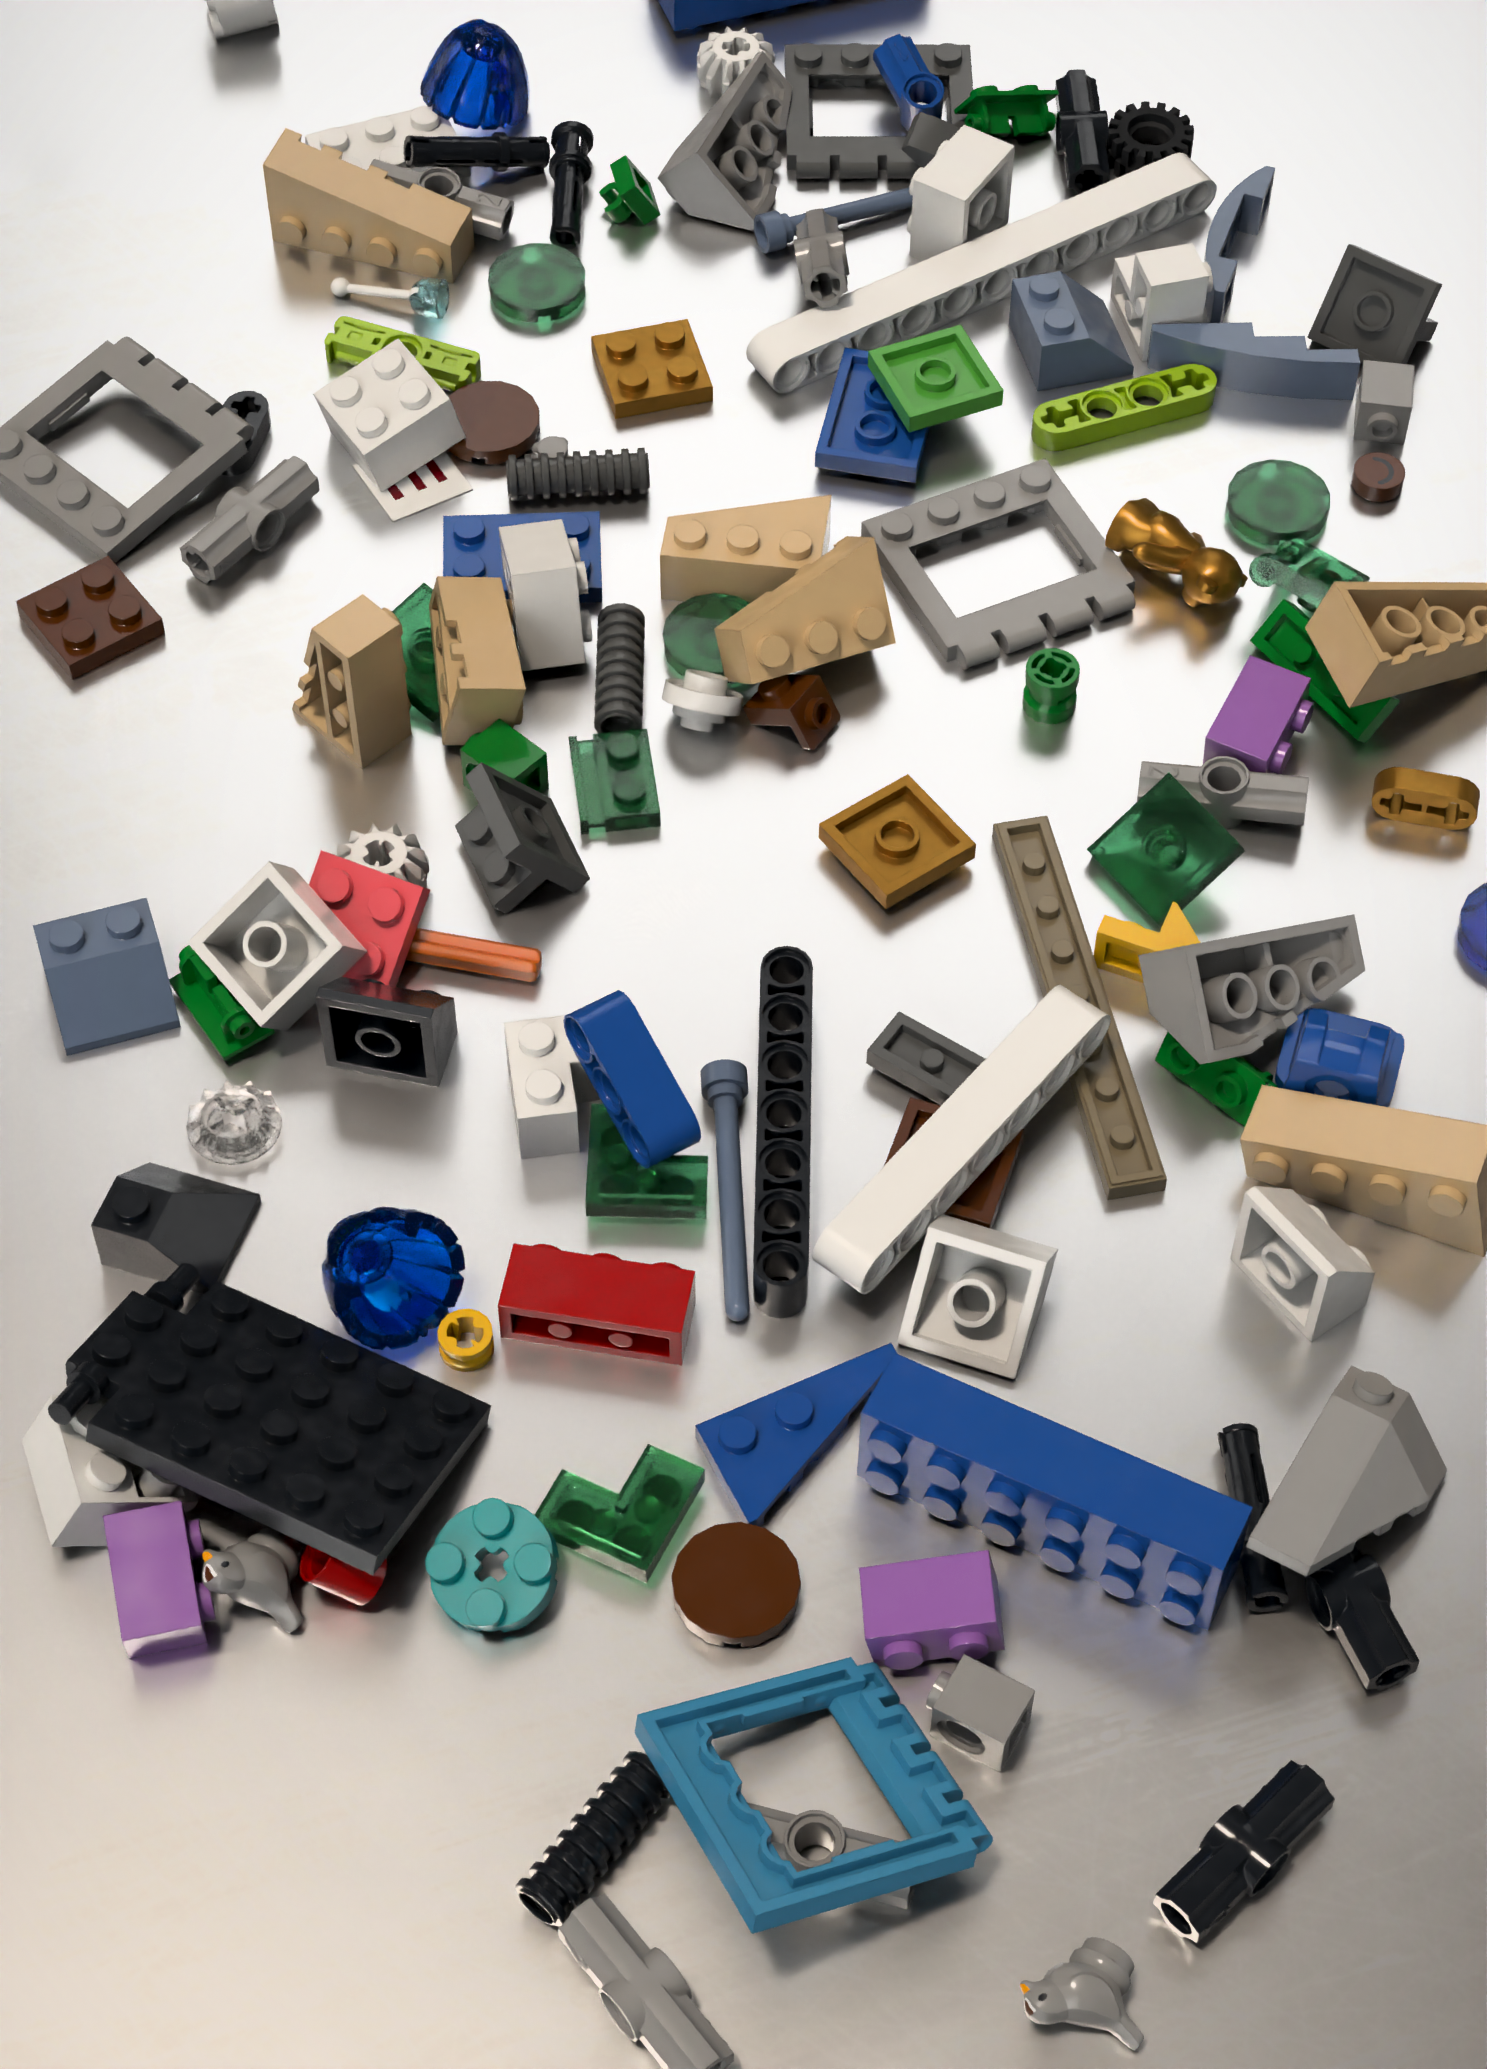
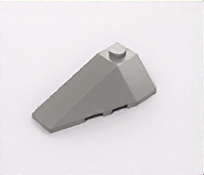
(731, 154)
(1243, 988)
(1351, 1476)

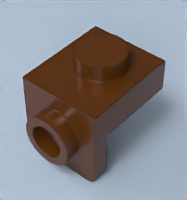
(797, 703)

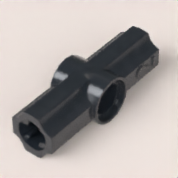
(1081, 131)
(1355, 1602)
(1243, 1851)

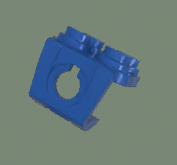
(1340, 1057)

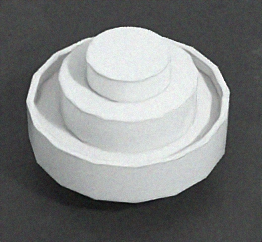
(701, 699)

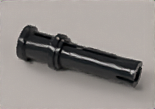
(570, 170)

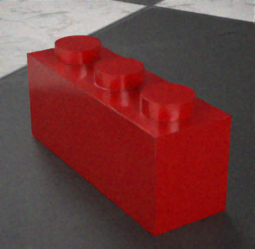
(597, 1303)

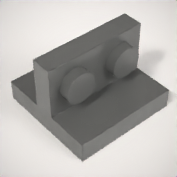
(1376, 308)
(516, 840)

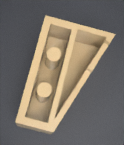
(742, 548)
(811, 619)
(357, 681)

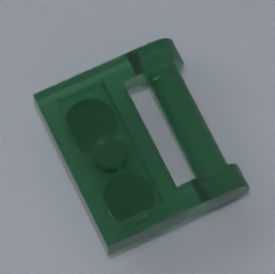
(1302, 571)

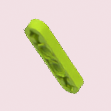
(1067, 420)

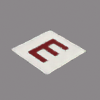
(421, 489)

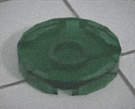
(537, 282)
(1277, 501)
(690, 632)

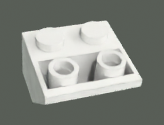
(84, 1483)

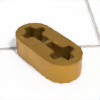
(1425, 798)

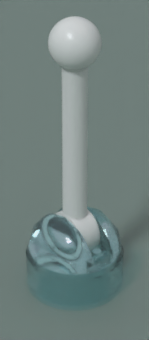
(427, 296)

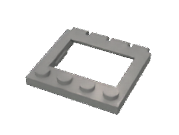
(79, 503)
(1020, 621)

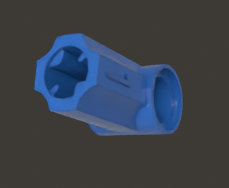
(909, 79)

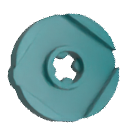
(457, 1560)

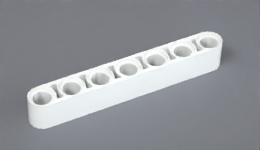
(960, 1139)

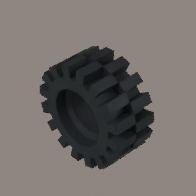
(1137, 127)

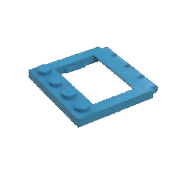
(738, 1839)

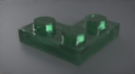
(625, 1189)
(629, 1527)

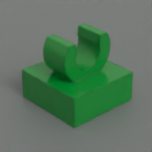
(629, 193)

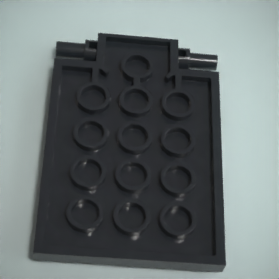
(270, 1416)

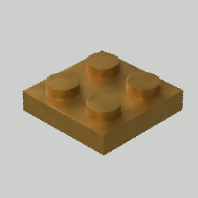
(651, 368)
(897, 841)

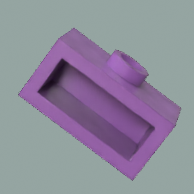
(1261, 717)
(157, 1578)
(931, 1609)

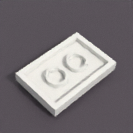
(384, 138)

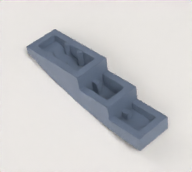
(1256, 363)

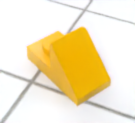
(1122, 941)

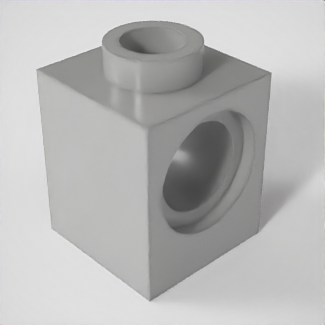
(1383, 402)
(979, 1711)

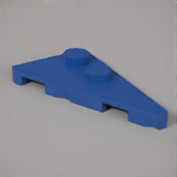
(771, 1440)

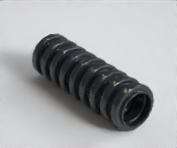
(593, 1840)

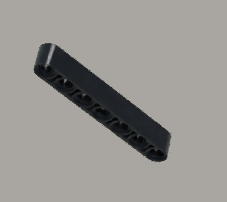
(784, 1005)

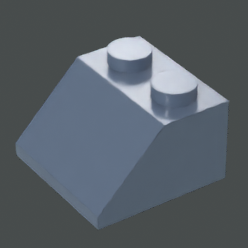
(1065, 332)
(106, 976)

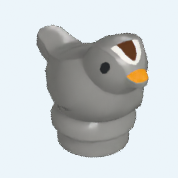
(258, 1574)
(1086, 1992)

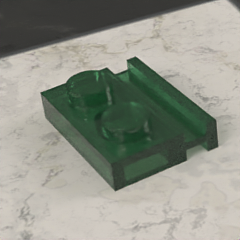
(614, 781)

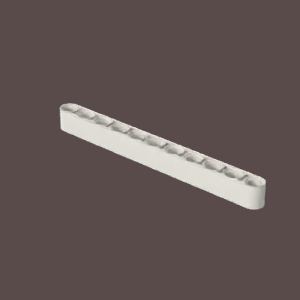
(981, 271)

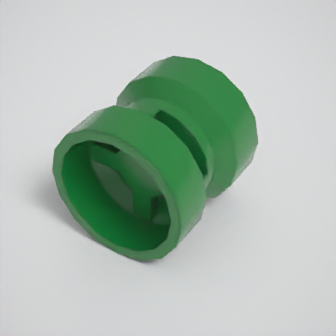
(1051, 686)

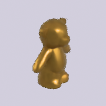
(1167, 546)

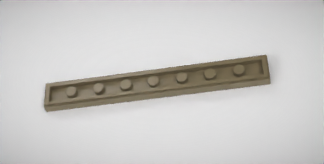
(1063, 956)

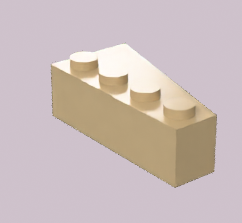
(362, 213)
(1399, 635)
(1374, 1162)

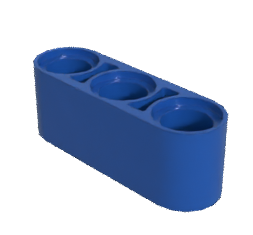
(632, 1078)

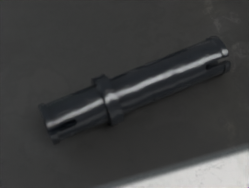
(486, 151)
(1247, 1484)

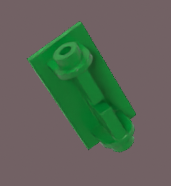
(1025, 106)
(214, 1007)
(1226, 1083)

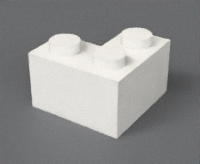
(1160, 288)
(544, 588)
(545, 1086)

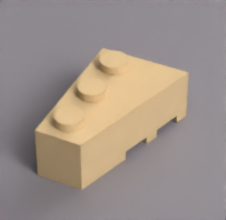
(474, 656)

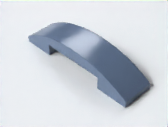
(1242, 212)

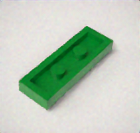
(1290, 647)

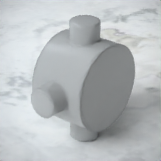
(551, 446)

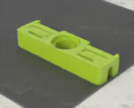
(445, 363)

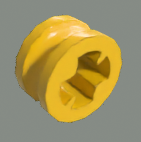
(449, 1333)

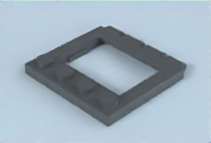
(853, 66)

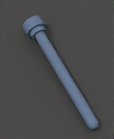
(777, 229)
(724, 1087)

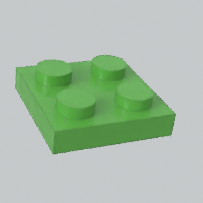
(935, 378)

